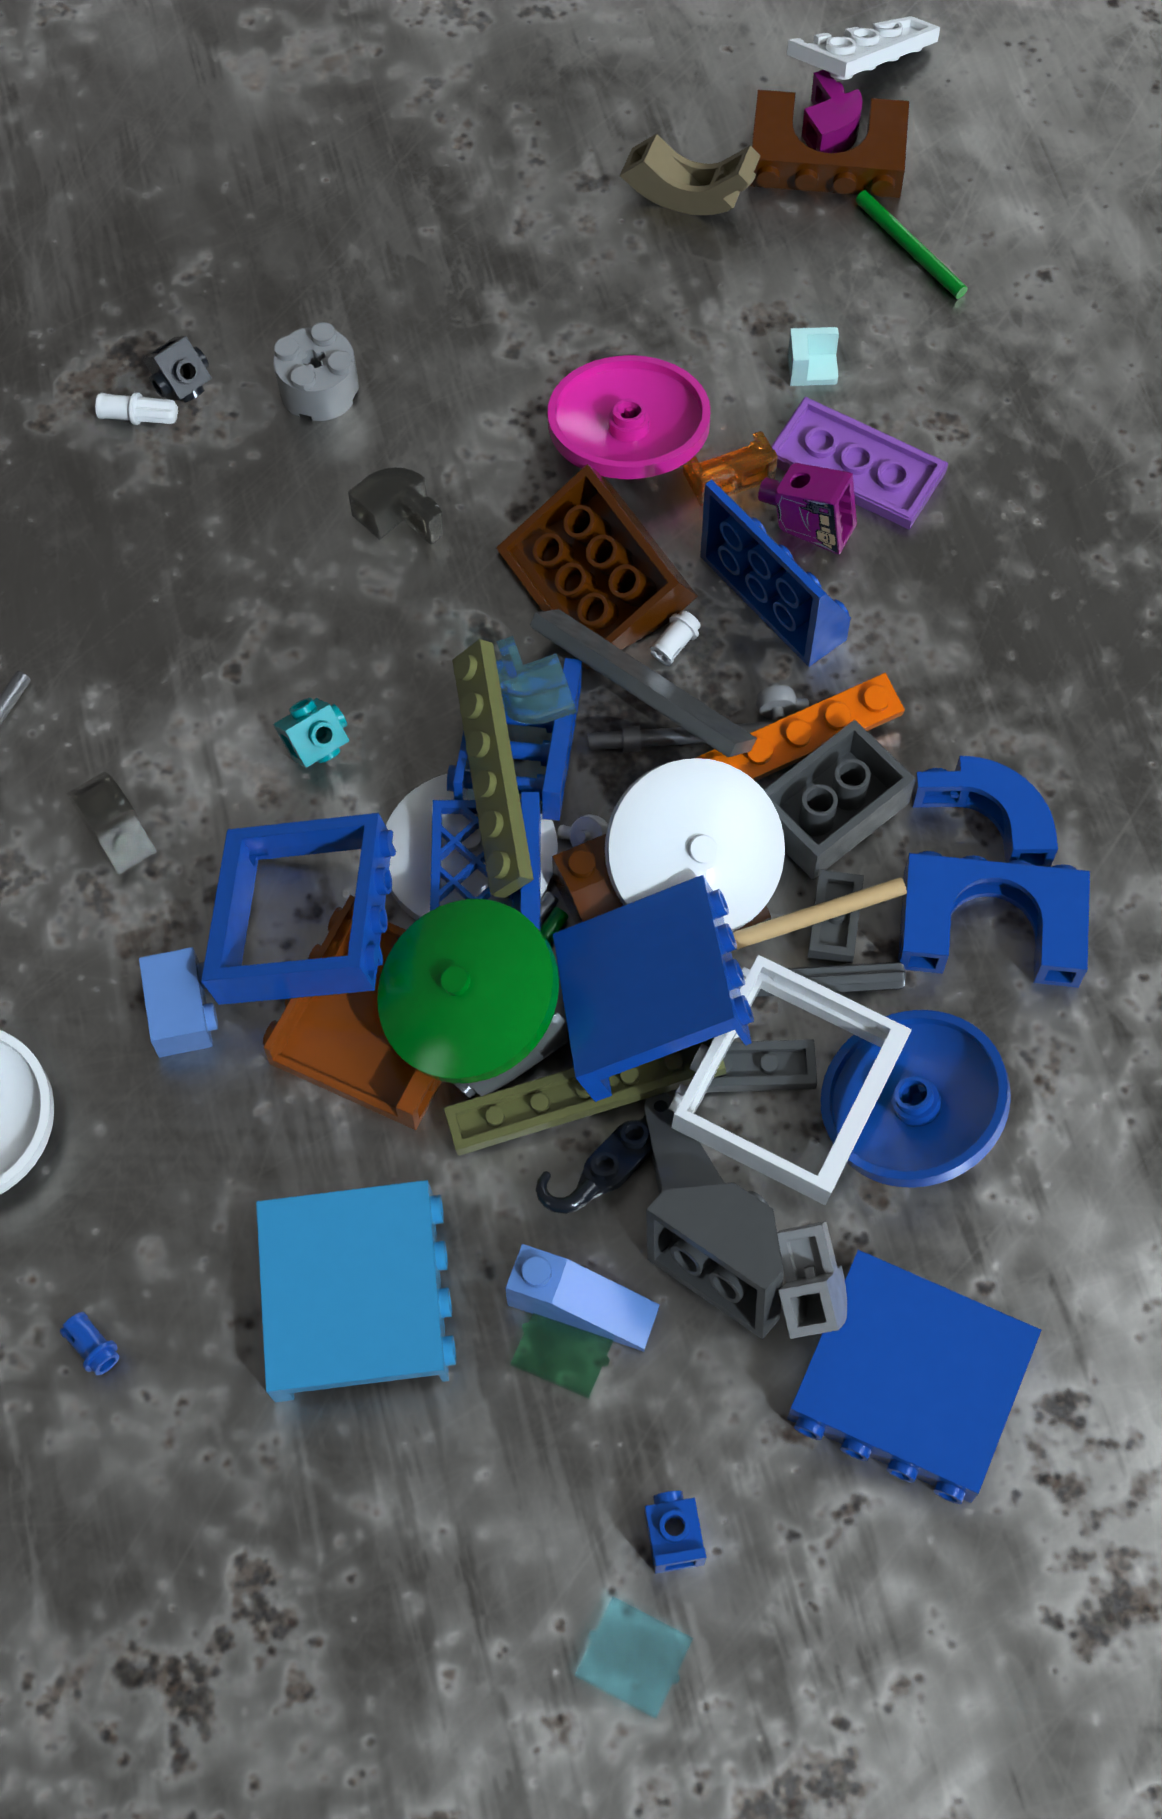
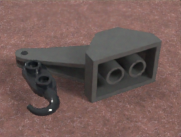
(698, 1226)

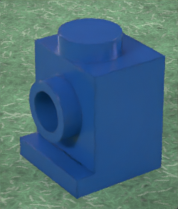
(670, 1551)

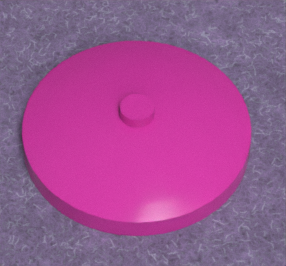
(629, 416)

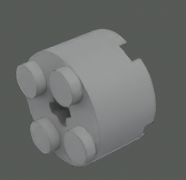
(316, 372)

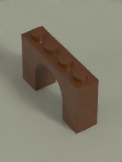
(790, 164)

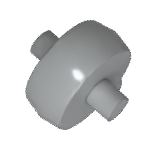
(779, 701)

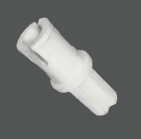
(136, 408)

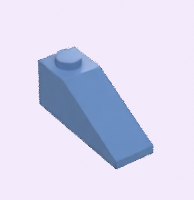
(579, 1297)

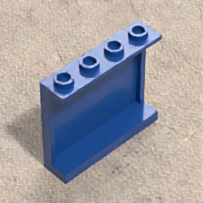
(649, 982)
(915, 1379)

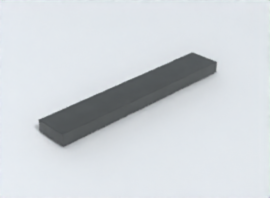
(643, 683)

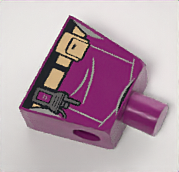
(813, 504)

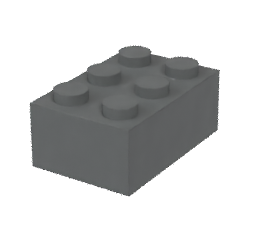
(838, 797)

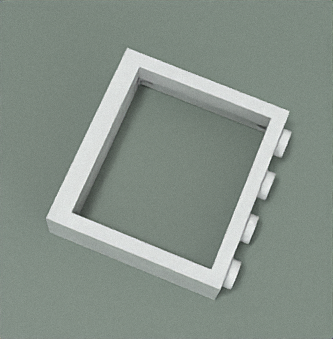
(822, 1003)

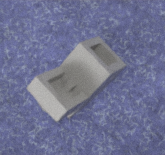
(815, 1286)

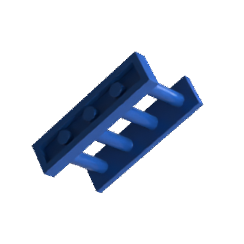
(552, 754)

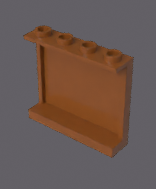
(341, 1041)

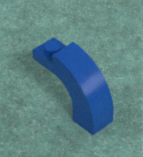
(999, 795)

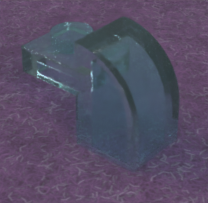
(533, 690)

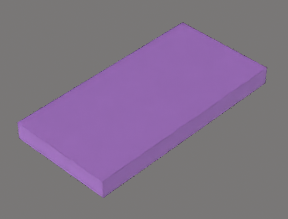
(886, 472)

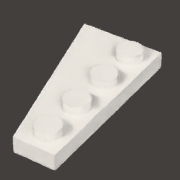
(864, 47)

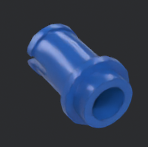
(90, 1344)

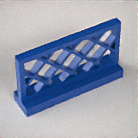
(526, 899)

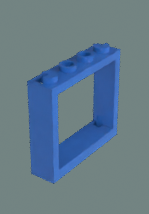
(243, 848)

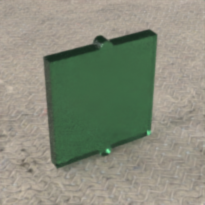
(562, 1354)

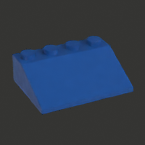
(770, 579)

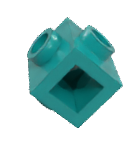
(312, 731)

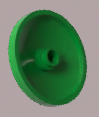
(468, 991)

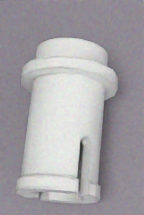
(681, 630)

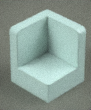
(813, 356)

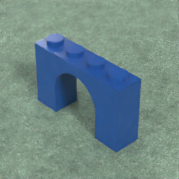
(1050, 897)

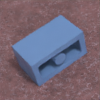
(177, 1002)

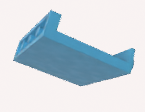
(353, 1288)

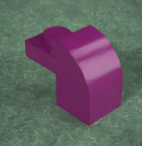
(834, 117)

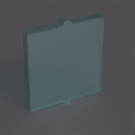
(634, 1657)

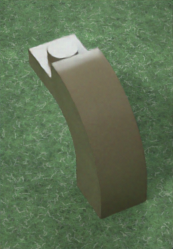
(688, 185)

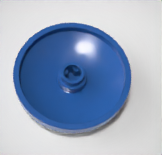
(936, 1109)

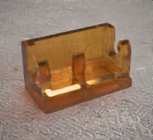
(734, 470)

